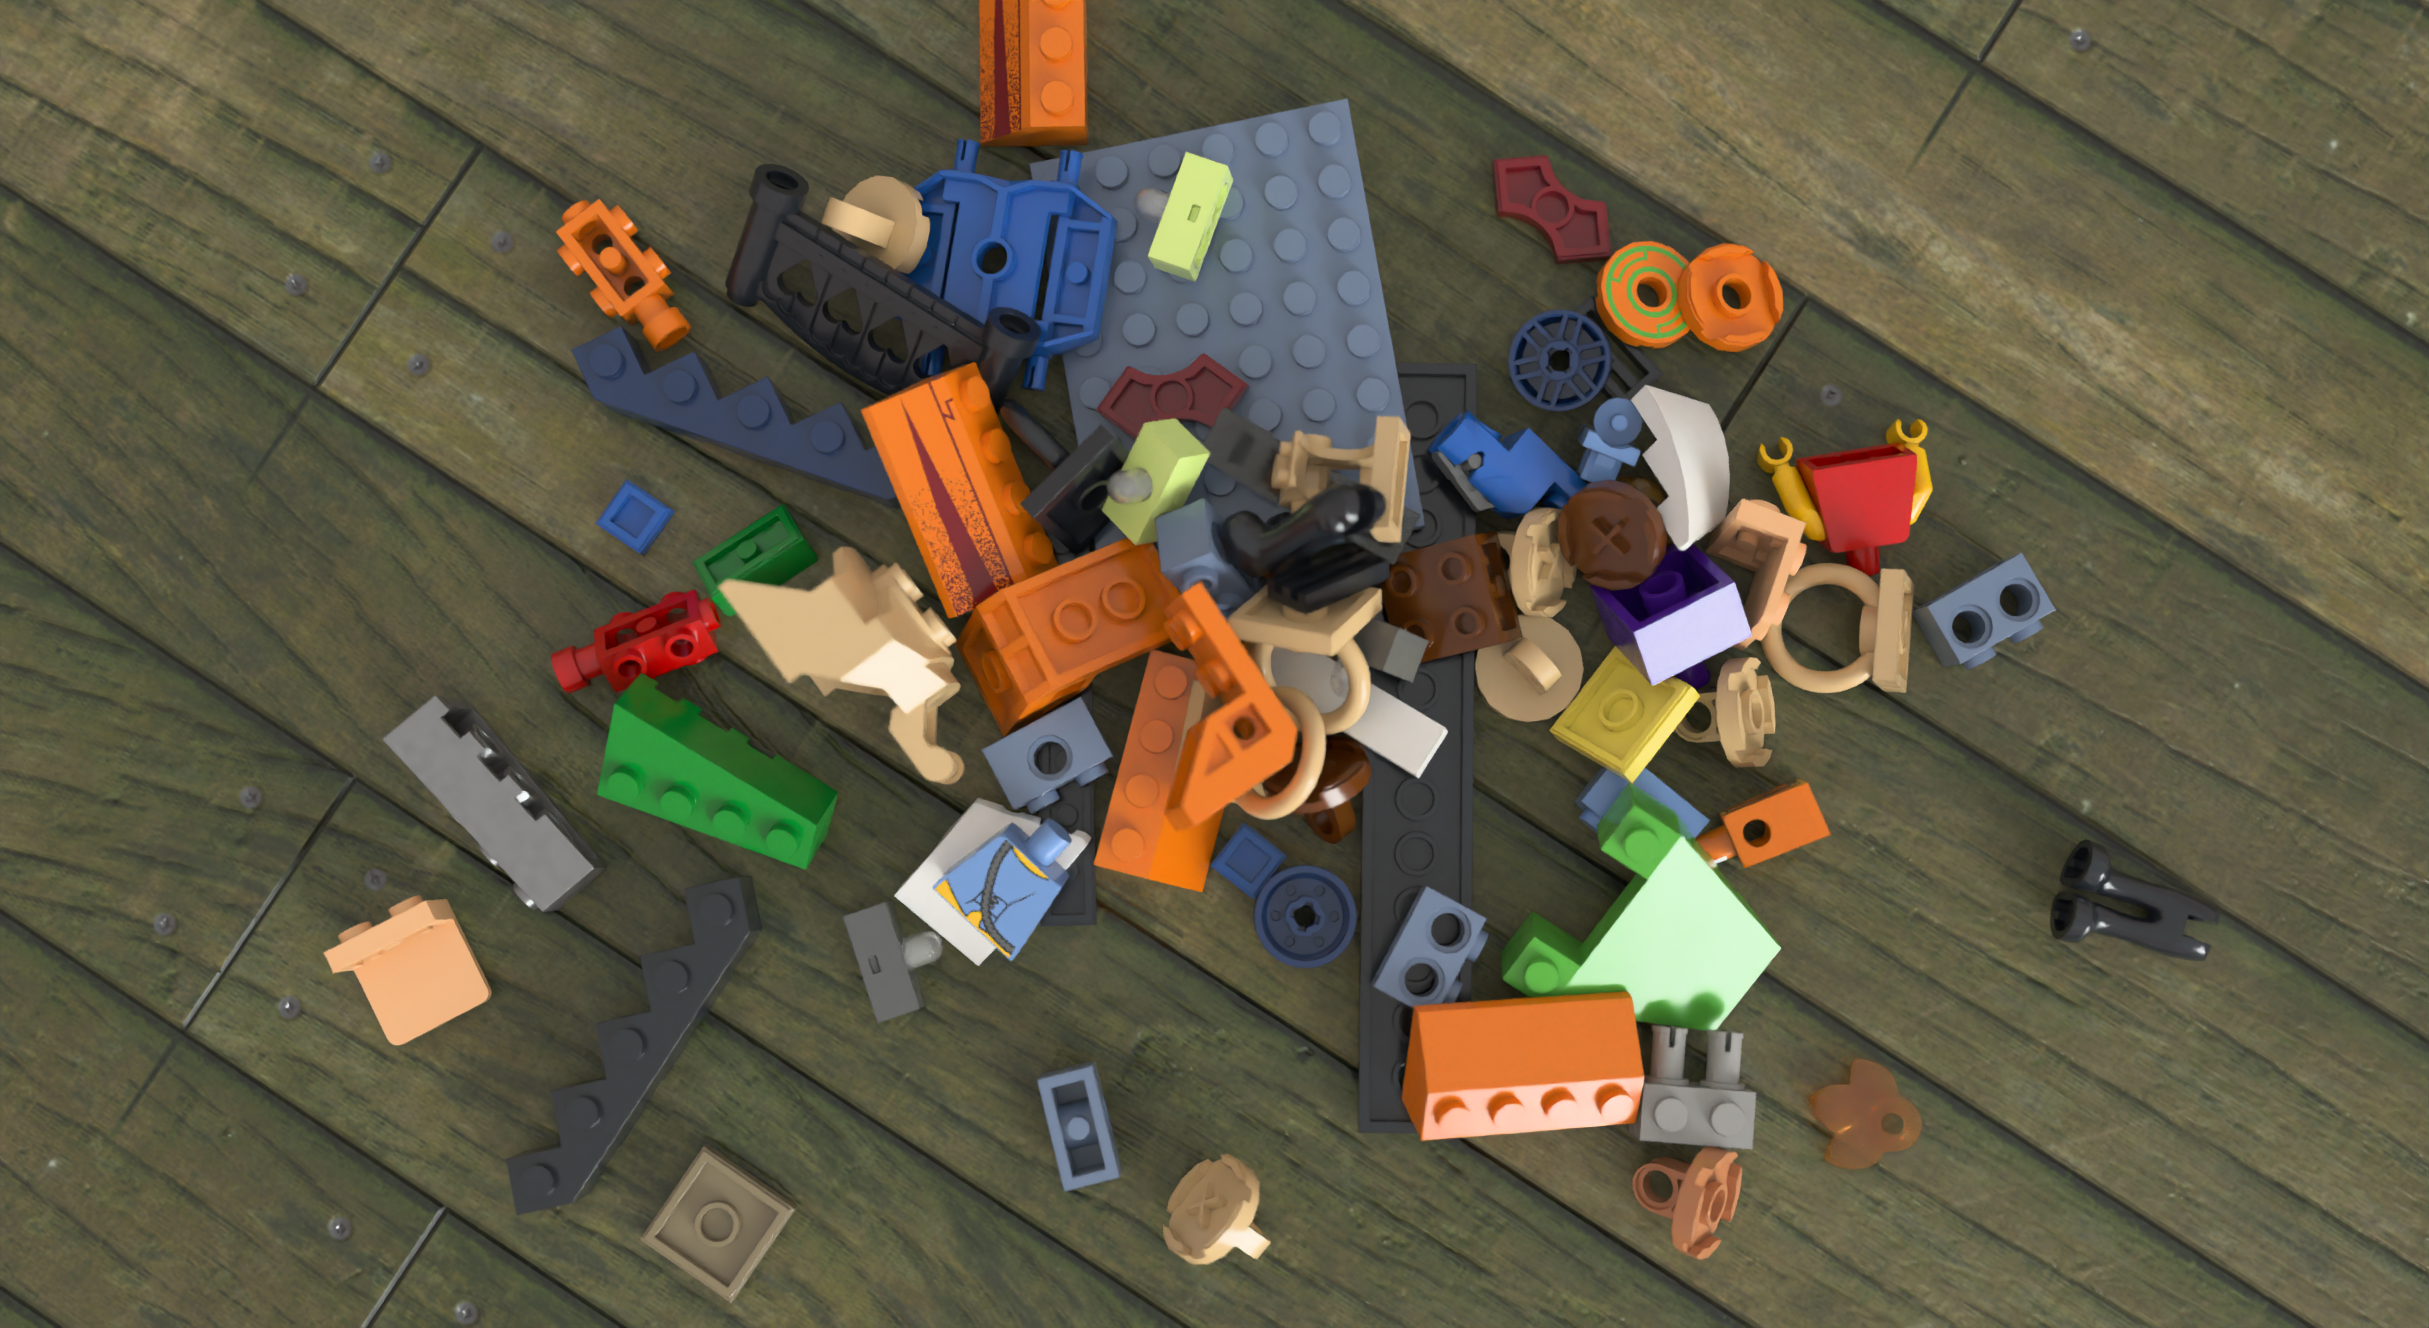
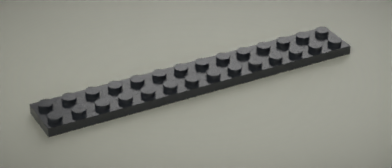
(1414, 826)

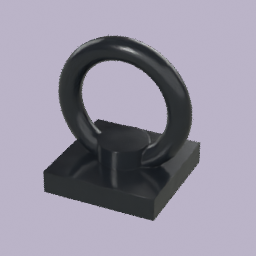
(1075, 492)

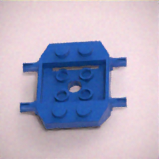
(982, 212)

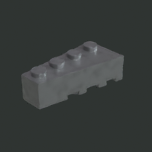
(496, 801)

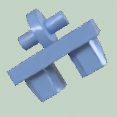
(1610, 443)

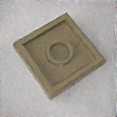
(718, 1223)

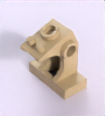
(1306, 462)

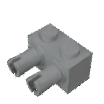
(1695, 1113)

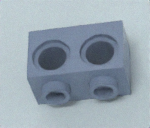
(1194, 554)
(1980, 605)
(1416, 945)

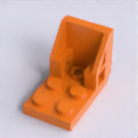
(1062, 628)
(1213, 760)

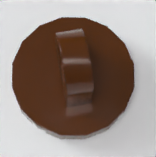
(1612, 534)
(1342, 776)

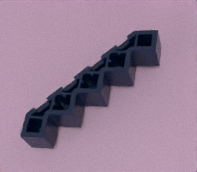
(747, 422)

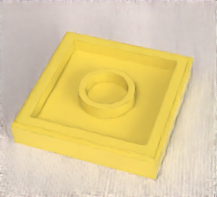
(1623, 717)

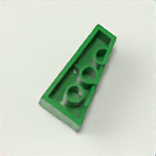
(710, 779)

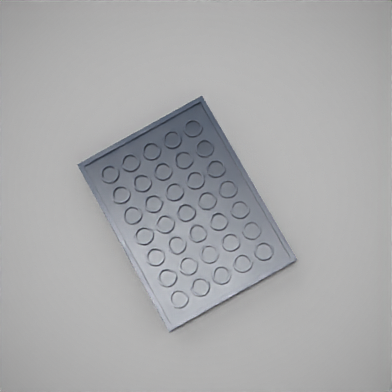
(1279, 300)

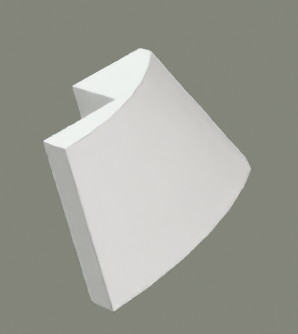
(1687, 461)
(971, 830)

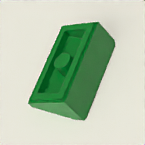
(761, 554)

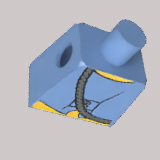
(1008, 883)

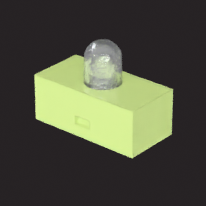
(1185, 215)
(1154, 478)

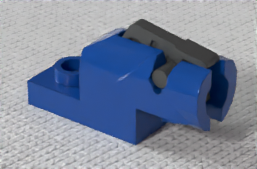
(1502, 474)

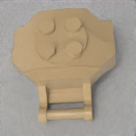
(865, 638)

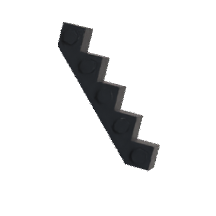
(639, 1048)

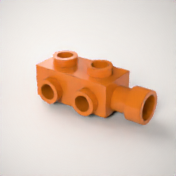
(619, 268)

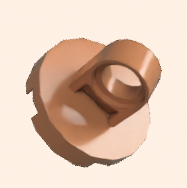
(1699, 1198)

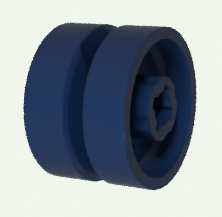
(1532, 360)
(1319, 940)

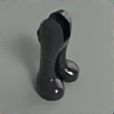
(1294, 538)
(2166, 907)

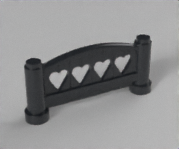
(782, 236)

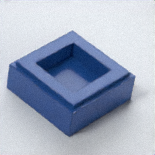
(635, 517)
(1248, 860)

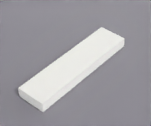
(1386, 724)

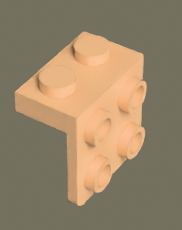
(1768, 544)
(413, 968)

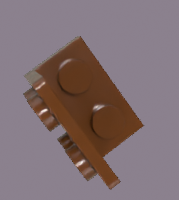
(1453, 596)

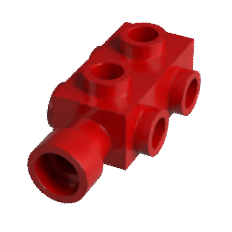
(655, 647)

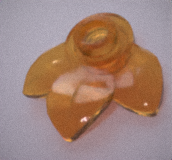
(1856, 1115)

